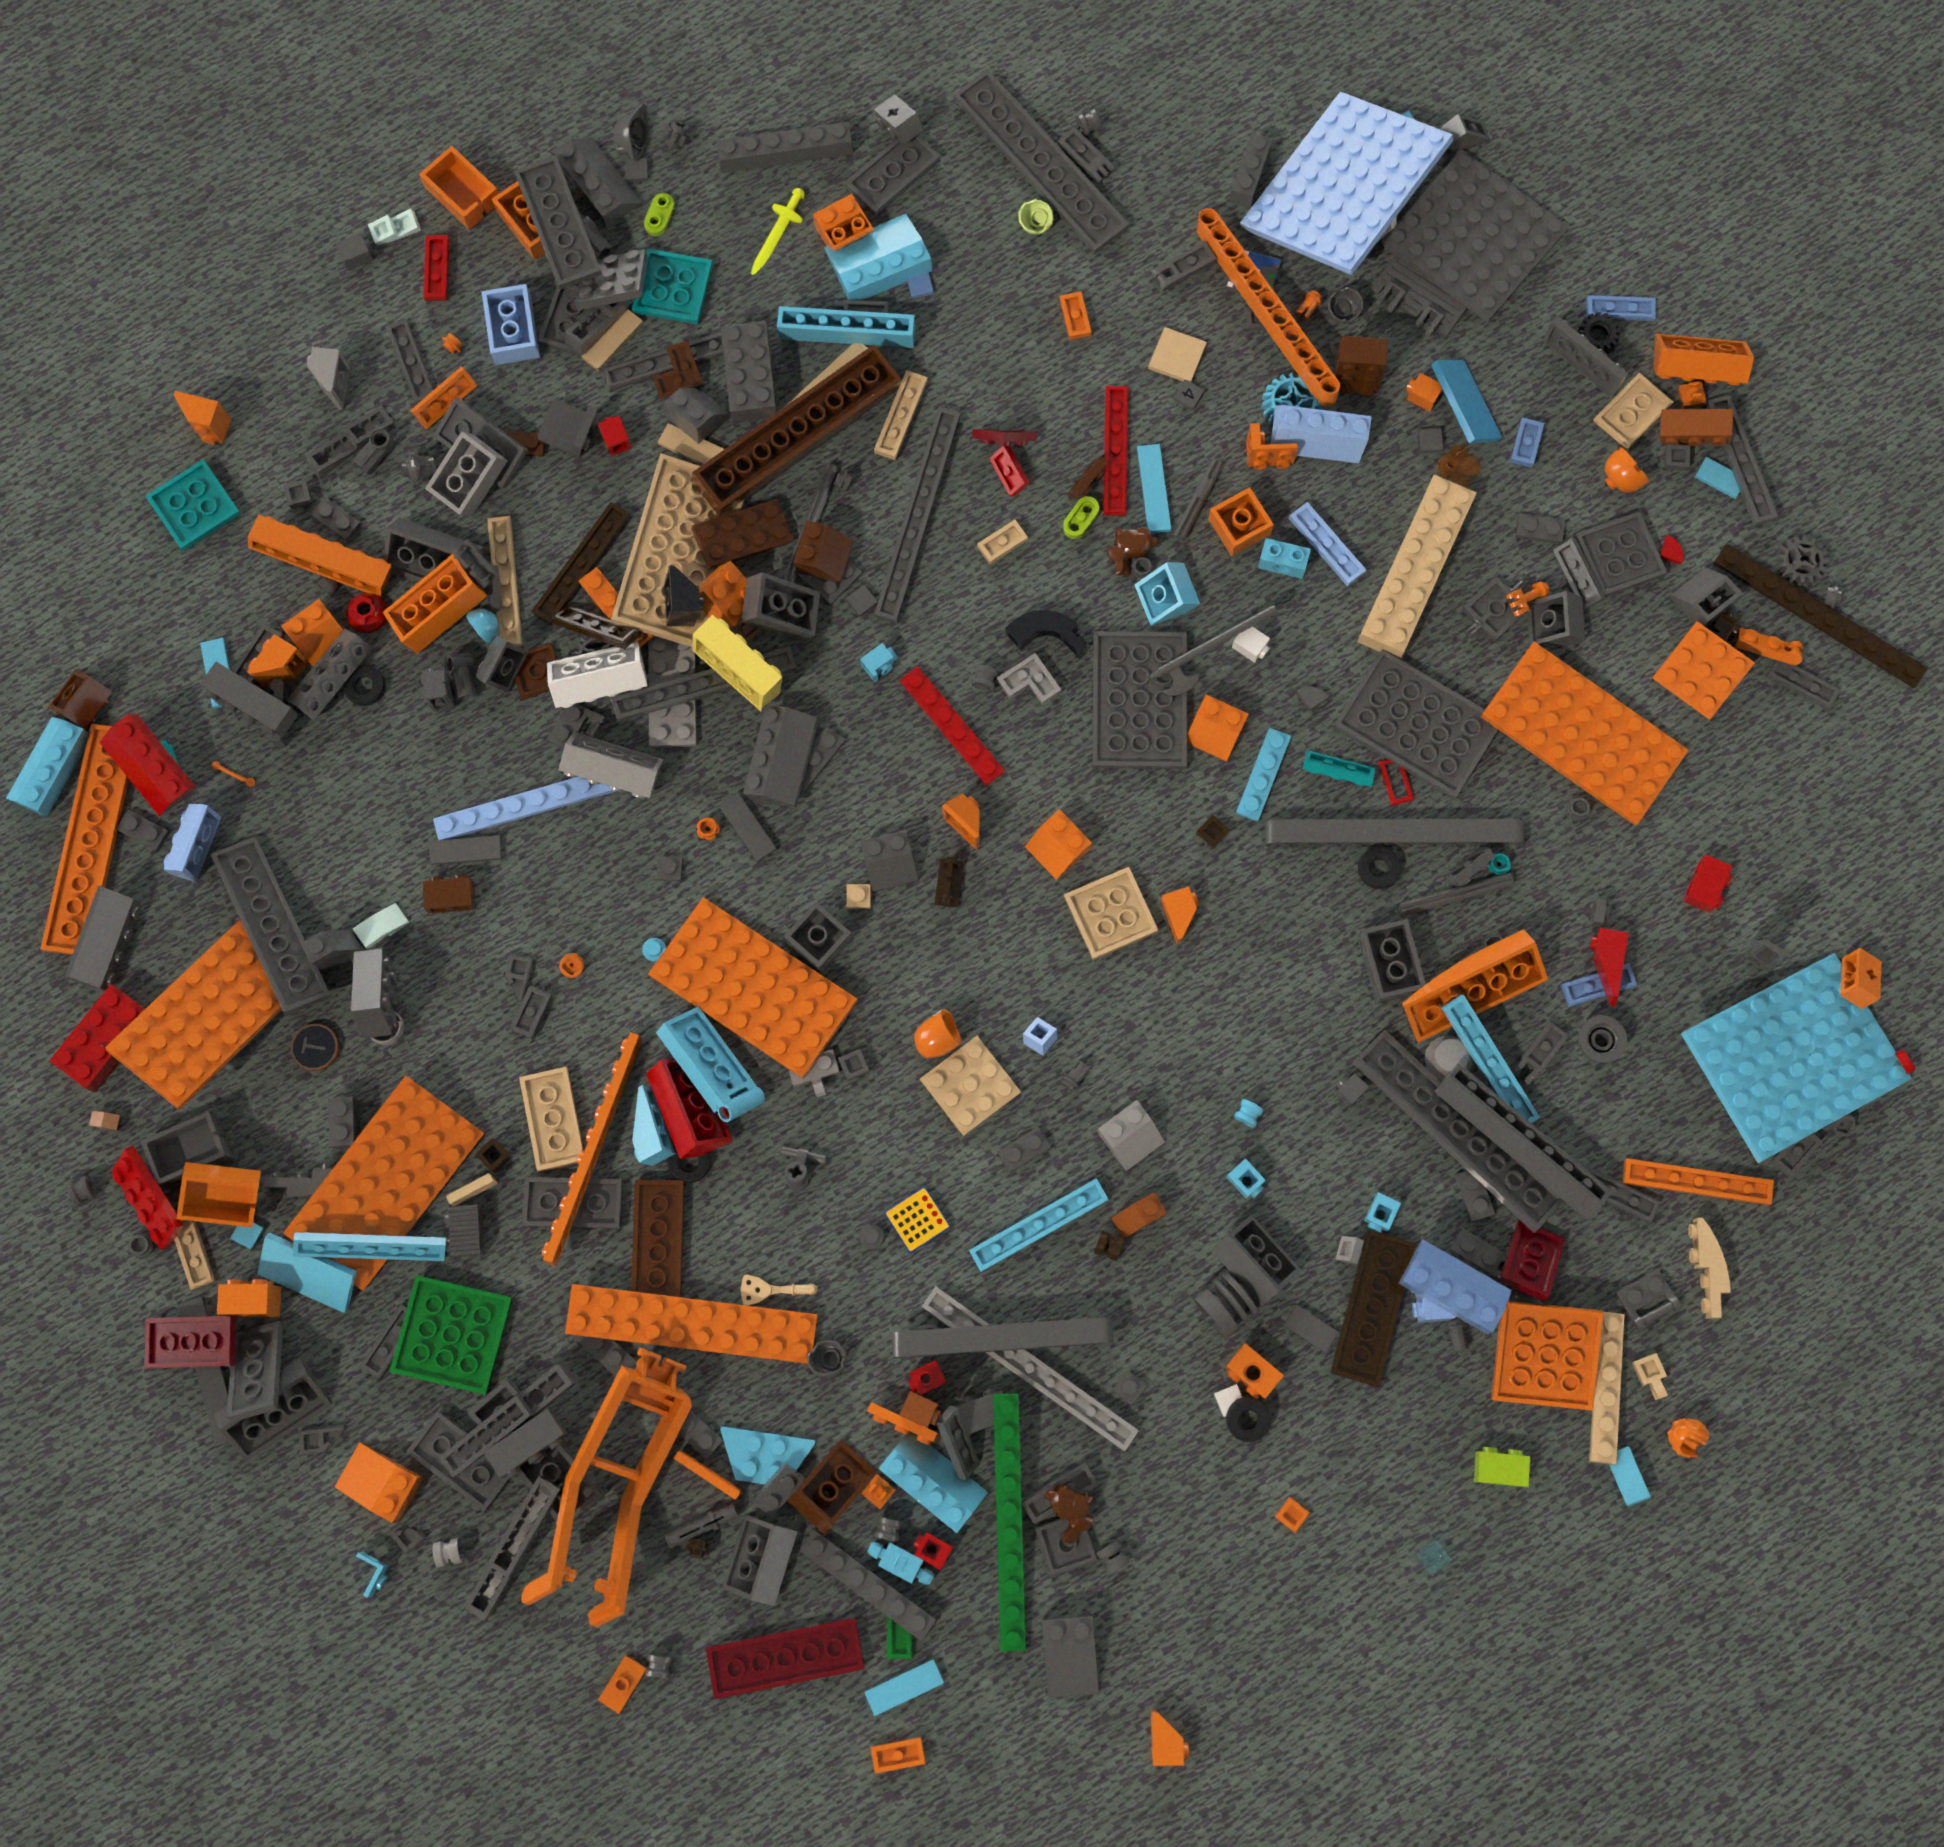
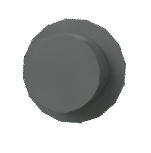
(1611, 1031)

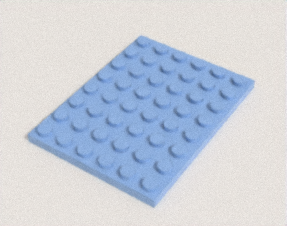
(1346, 182)

